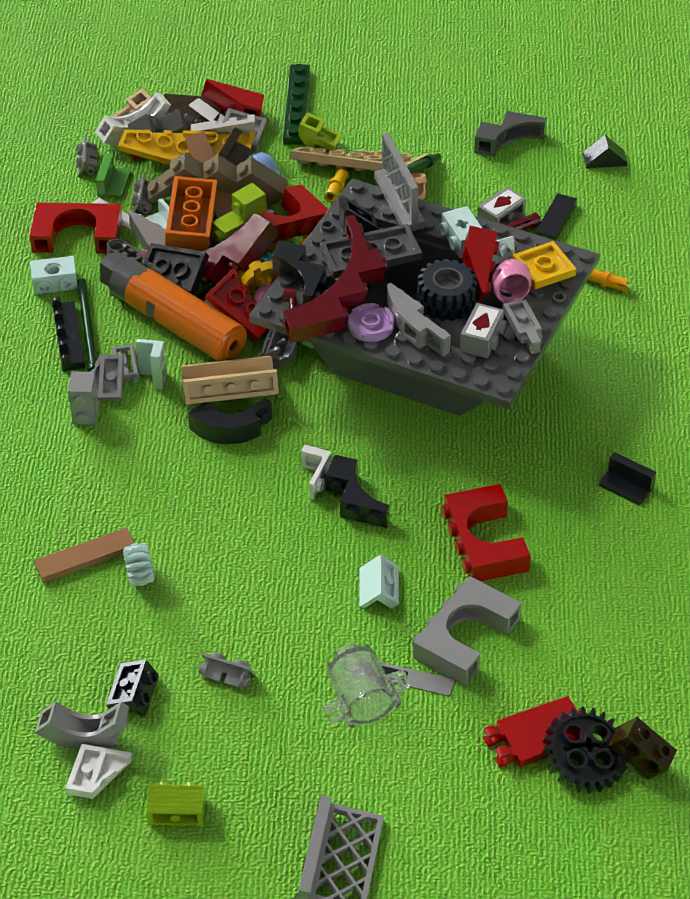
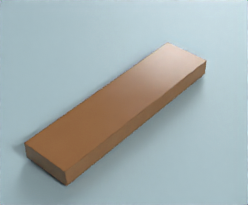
(83, 555)

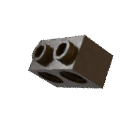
(642, 748)

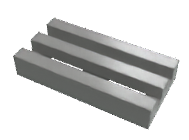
(128, 375)

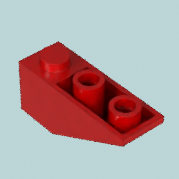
(232, 97)
(477, 254)

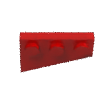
(234, 301)

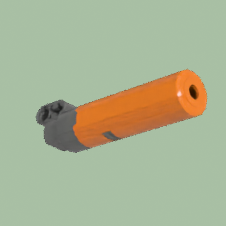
(170, 304)

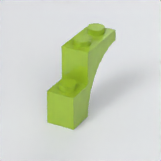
(245, 204)

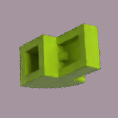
(315, 133)

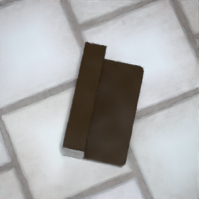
(233, 150)

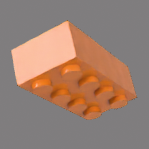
(191, 213)

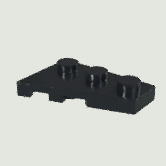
(177, 264)

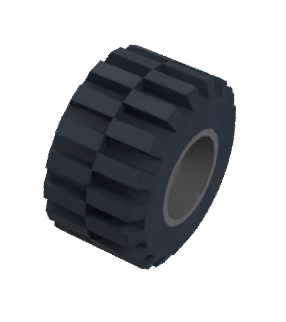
(447, 289)

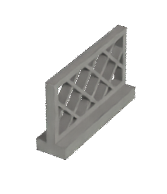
(399, 186)
(318, 844)

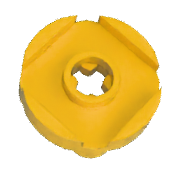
(258, 275)

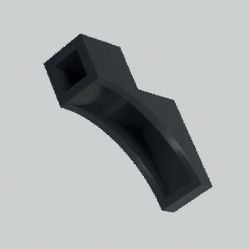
(292, 262)
(355, 502)

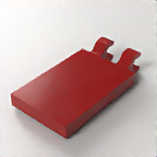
(525, 733)

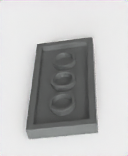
(394, 244)

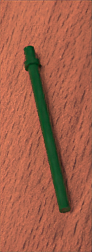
(87, 324)

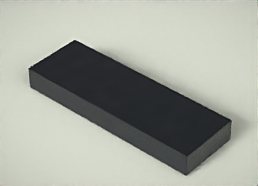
(556, 216)

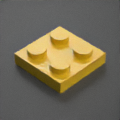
(546, 264)

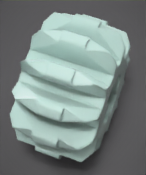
(138, 564)

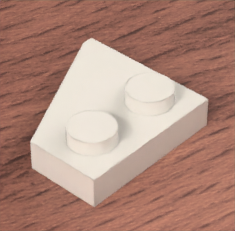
(95, 770)

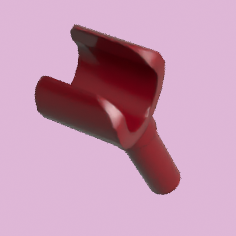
(289, 295)

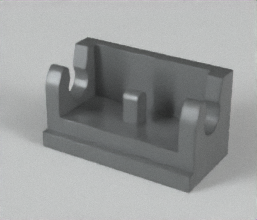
(279, 348)

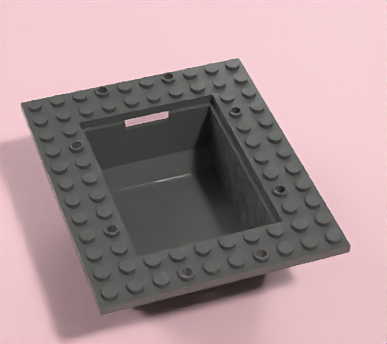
(395, 364)

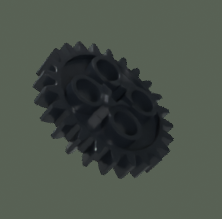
(583, 750)

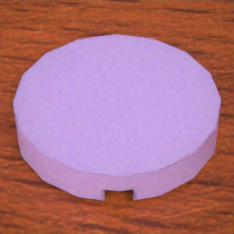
(370, 322)

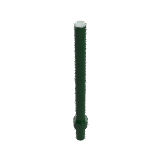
(427, 161)

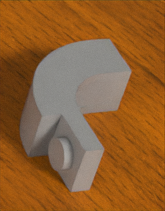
(73, 729)

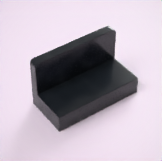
(628, 479)

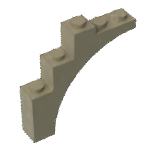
(228, 177)

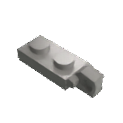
(524, 324)

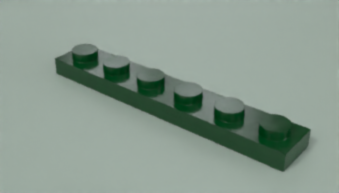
(296, 103)

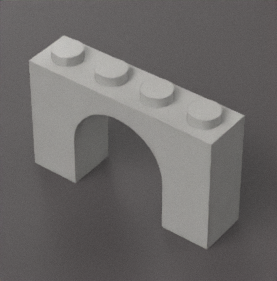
(473, 602)

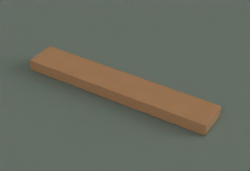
(201, 150)

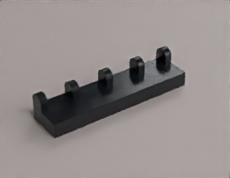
(68, 335)

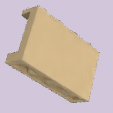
(229, 380)

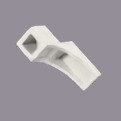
(112, 128)

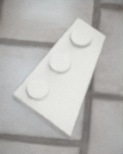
(223, 128)

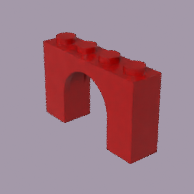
(304, 210)
(54, 217)
(481, 558)

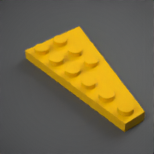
(168, 145)

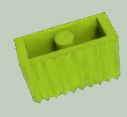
(176, 804)

